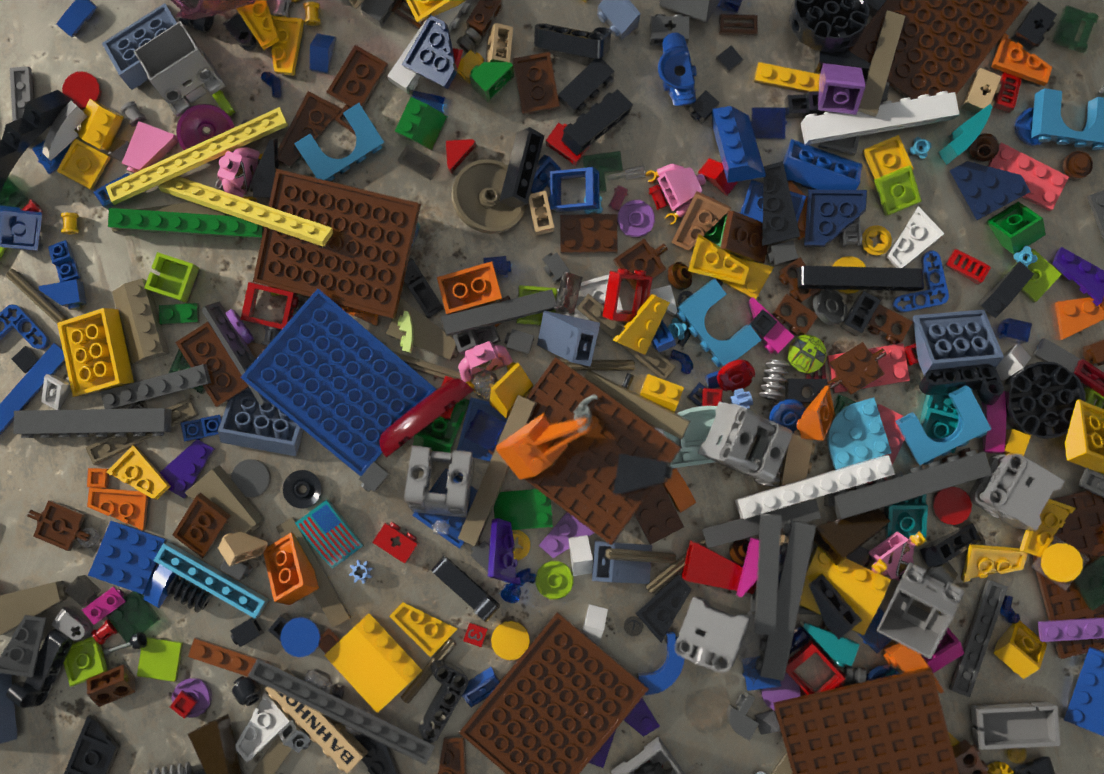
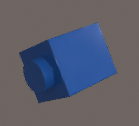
(66, 293)

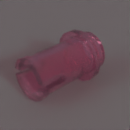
(618, 197)

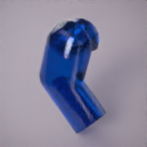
(274, 82)
(686, 362)
(1007, 612)

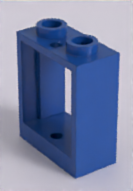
(592, 189)

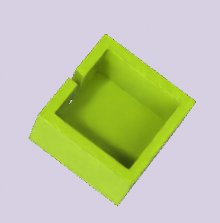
(175, 277)

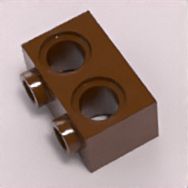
(484, 16)
(792, 282)
(796, 310)
(889, 319)
(110, 685)
(971, 762)

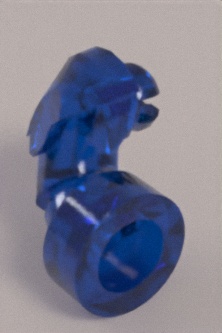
(512, 592)

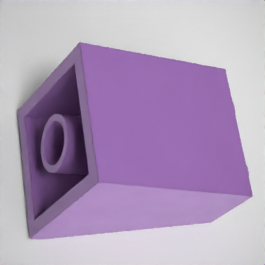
(840, 88)

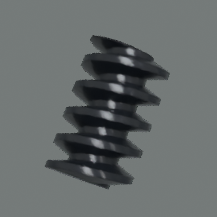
(188, 594)

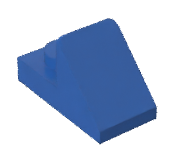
(663, 338)

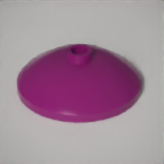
(197, 117)

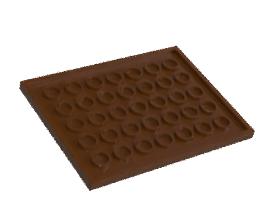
(939, 41)
(363, 258)
(554, 705)

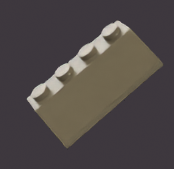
(140, 321)

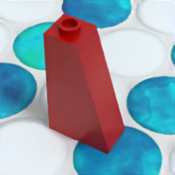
(711, 568)

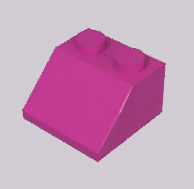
(945, 652)

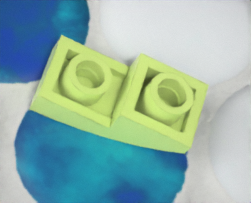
(406, 325)

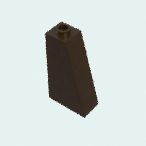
(846, 535)
(216, 747)

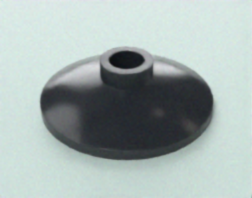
(292, 490)

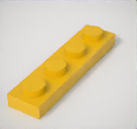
(786, 78)

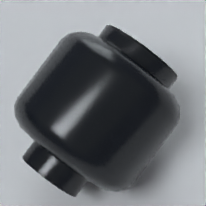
(246, 691)

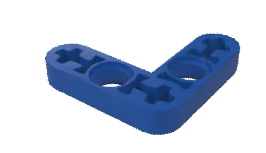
(932, 288)
(17, 323)

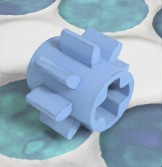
(742, 398)
(358, 576)

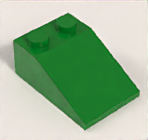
(442, 432)
(524, 509)

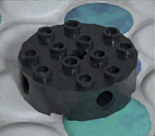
(829, 24)
(1037, 382)

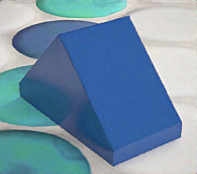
(321, 53)

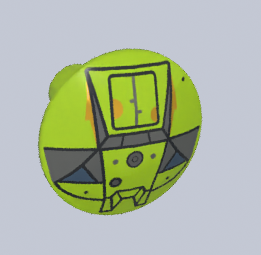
(807, 353)

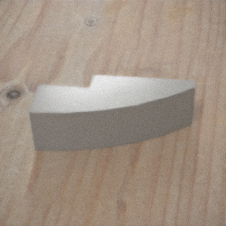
(62, 130)

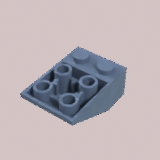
(568, 337)
(620, 570)

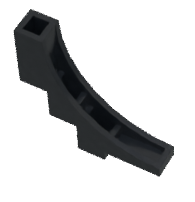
(21, 133)

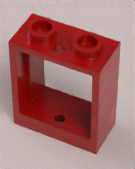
(641, 294)
(250, 303)
(801, 656)

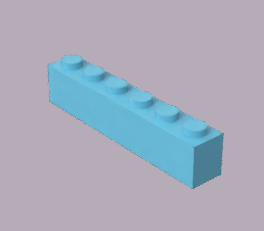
(211, 580)

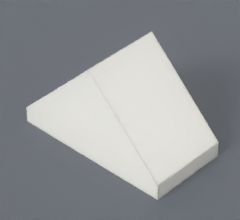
(666, 294)
(1012, 362)
(55, 391)
(580, 555)
(595, 623)

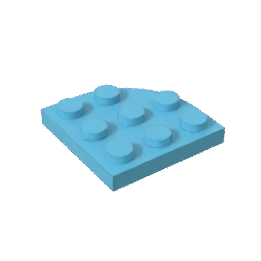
(857, 434)

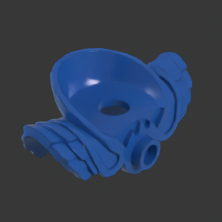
(676, 53)

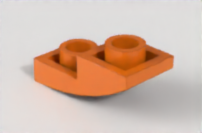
(679, 491)

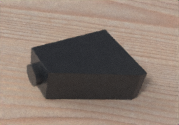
(640, 473)

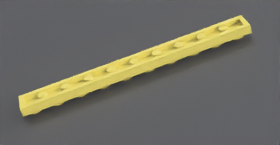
(196, 156)
(247, 210)

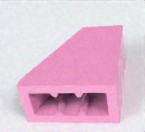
(147, 147)

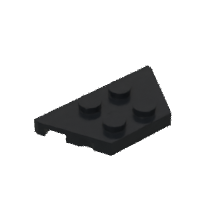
(93, 750)

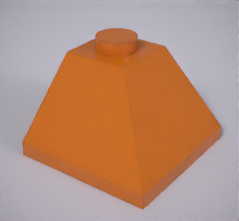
(817, 417)

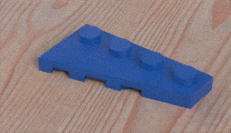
(1087, 701)

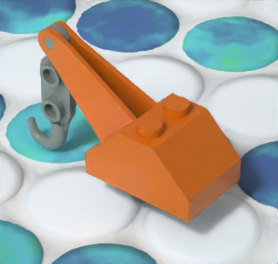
(541, 442)

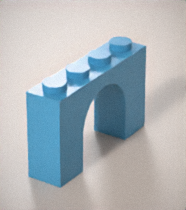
(1049, 125)
(366, 140)
(694, 311)
(970, 425)

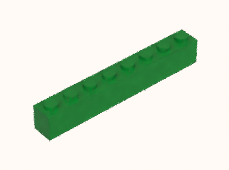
(183, 223)

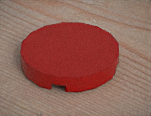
(81, 87)
(735, 375)
(951, 505)

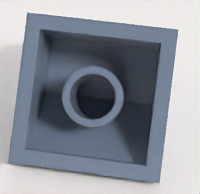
(620, 16)

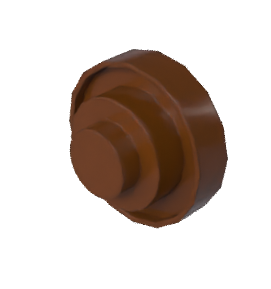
(984, 147)
(1078, 165)
(679, 276)
(738, 551)

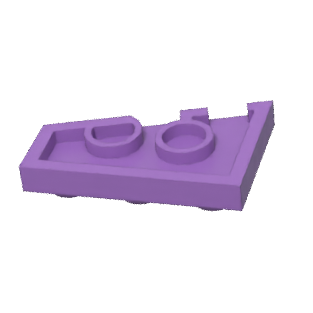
(557, 539)

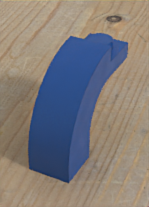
(666, 675)

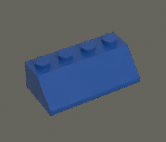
(737, 144)
(820, 168)

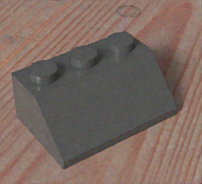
(695, 9)

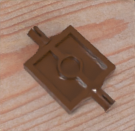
(643, 258)
(856, 368)
(59, 525)

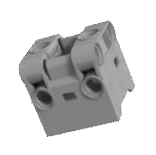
(173, 60)
(738, 428)
(1015, 490)
(458, 494)
(909, 623)
(722, 637)
(655, 752)

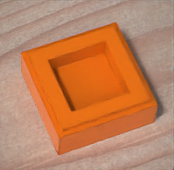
(97, 478)

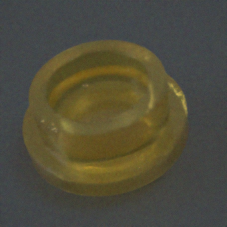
(1017, 755)

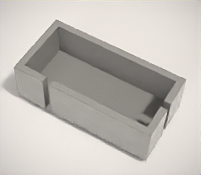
(1015, 725)

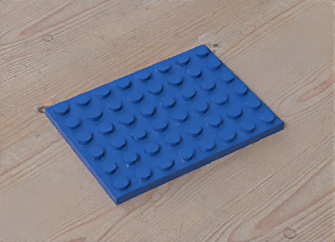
(336, 381)

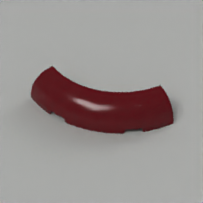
(423, 415)

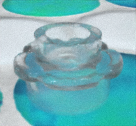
(440, 527)

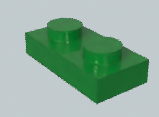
(179, 314)

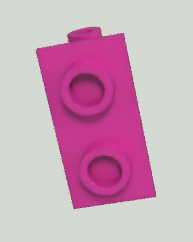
(104, 605)

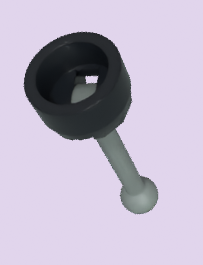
(137, 641)

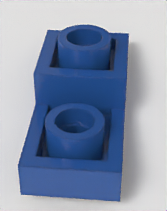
(76, 15)
(64, 261)
(200, 428)
(157, 586)

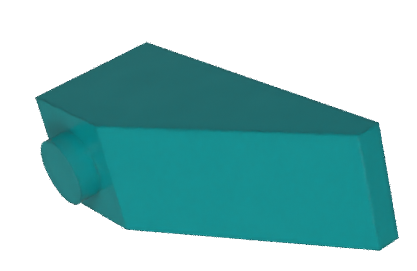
(841, 651)

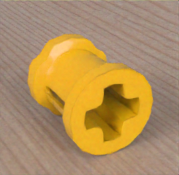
(312, 13)
(69, 223)

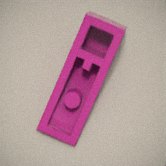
(777, 337)
(750, 566)

